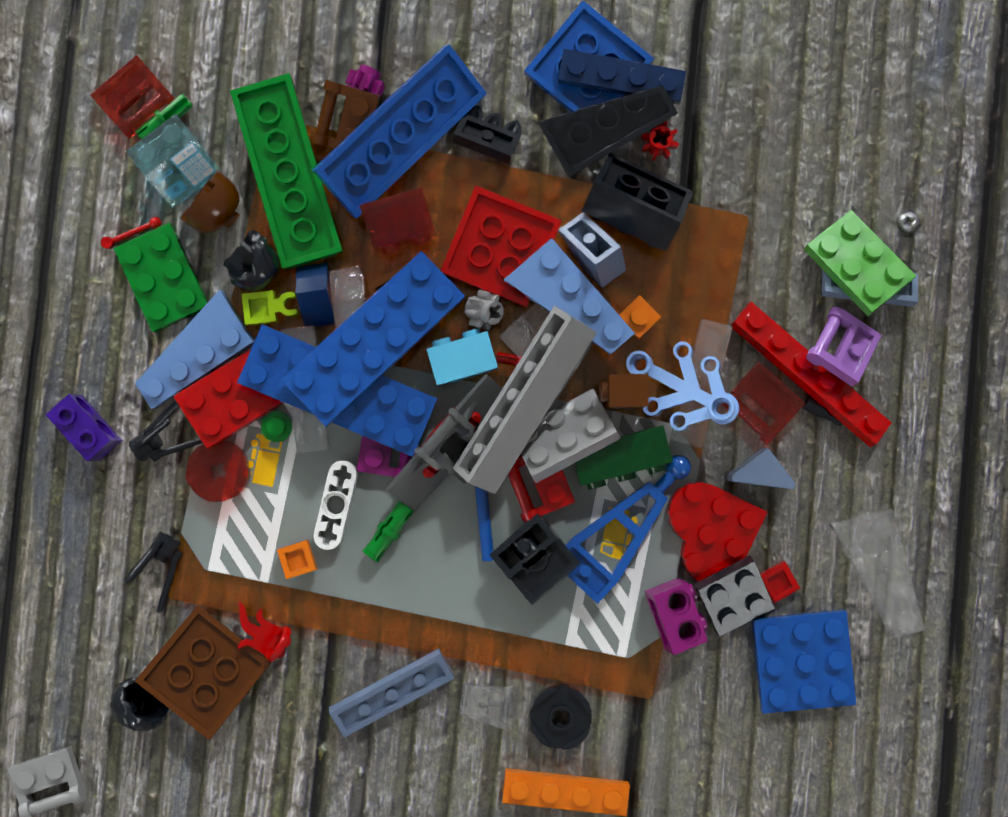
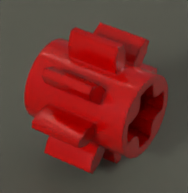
(658, 149)

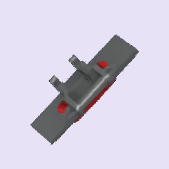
(444, 446)

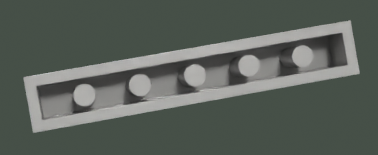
(524, 400)

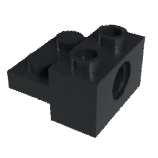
(525, 549)

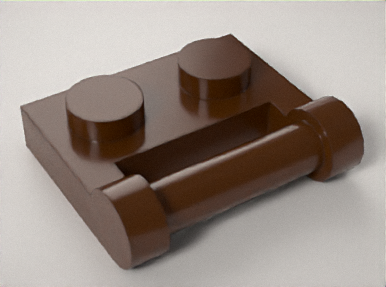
(357, 108)

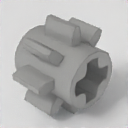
(484, 310)

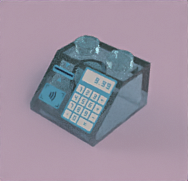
(173, 160)

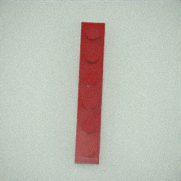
(815, 380)

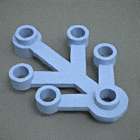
(687, 389)

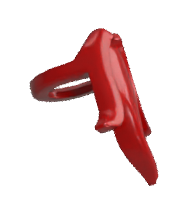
(266, 638)

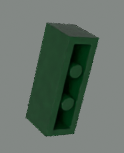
(626, 456)

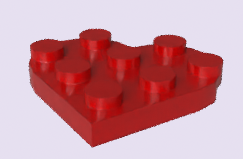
(713, 527)

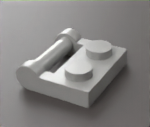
(43, 773)

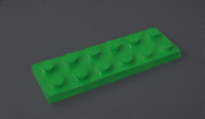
(283, 171)

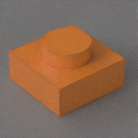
(639, 316)
(297, 559)

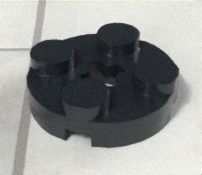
(559, 735)

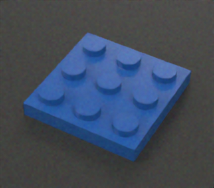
(587, 33)
(803, 661)

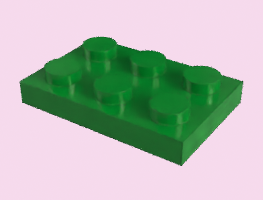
(161, 277)

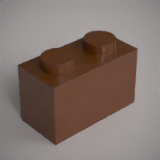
(624, 391)

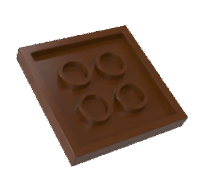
(203, 672)

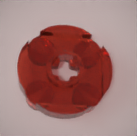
(201, 477)

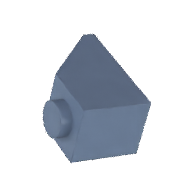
(593, 249)

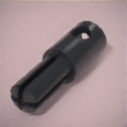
(815, 408)

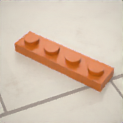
(565, 792)

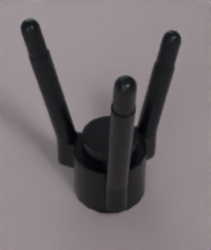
(148, 441)
(162, 548)

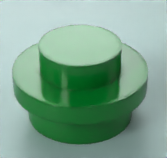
(276, 426)

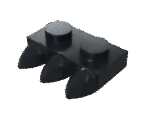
(488, 135)

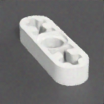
(322, 525)

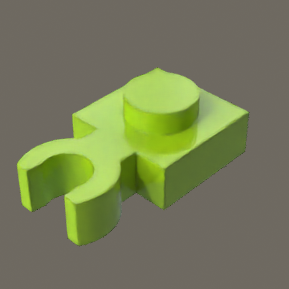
(263, 307)

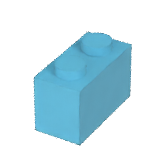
(461, 357)

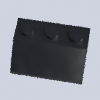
(637, 202)

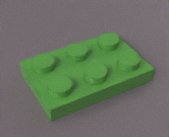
(859, 262)

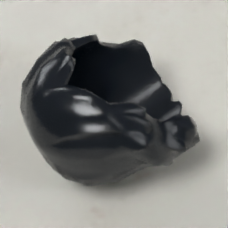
(252, 263)
(136, 707)

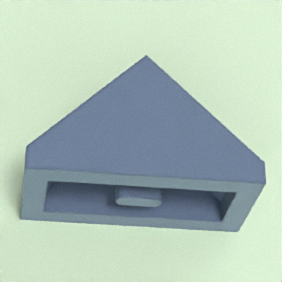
(762, 469)

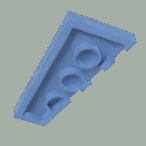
(554, 280)
(201, 347)

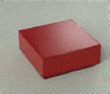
(779, 581)

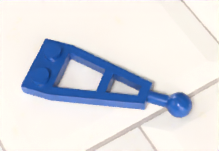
(591, 575)

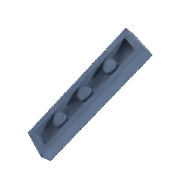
(391, 693)

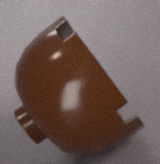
(213, 205)

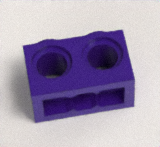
(83, 427)

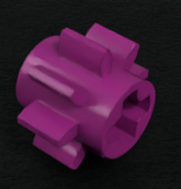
(366, 79)

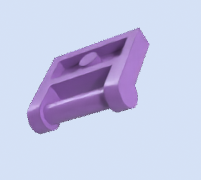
(853, 350)

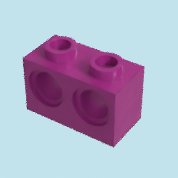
(670, 619)

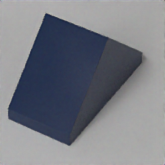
(314, 294)

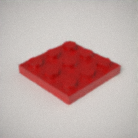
(495, 241)

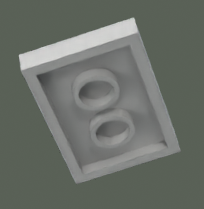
(568, 436)

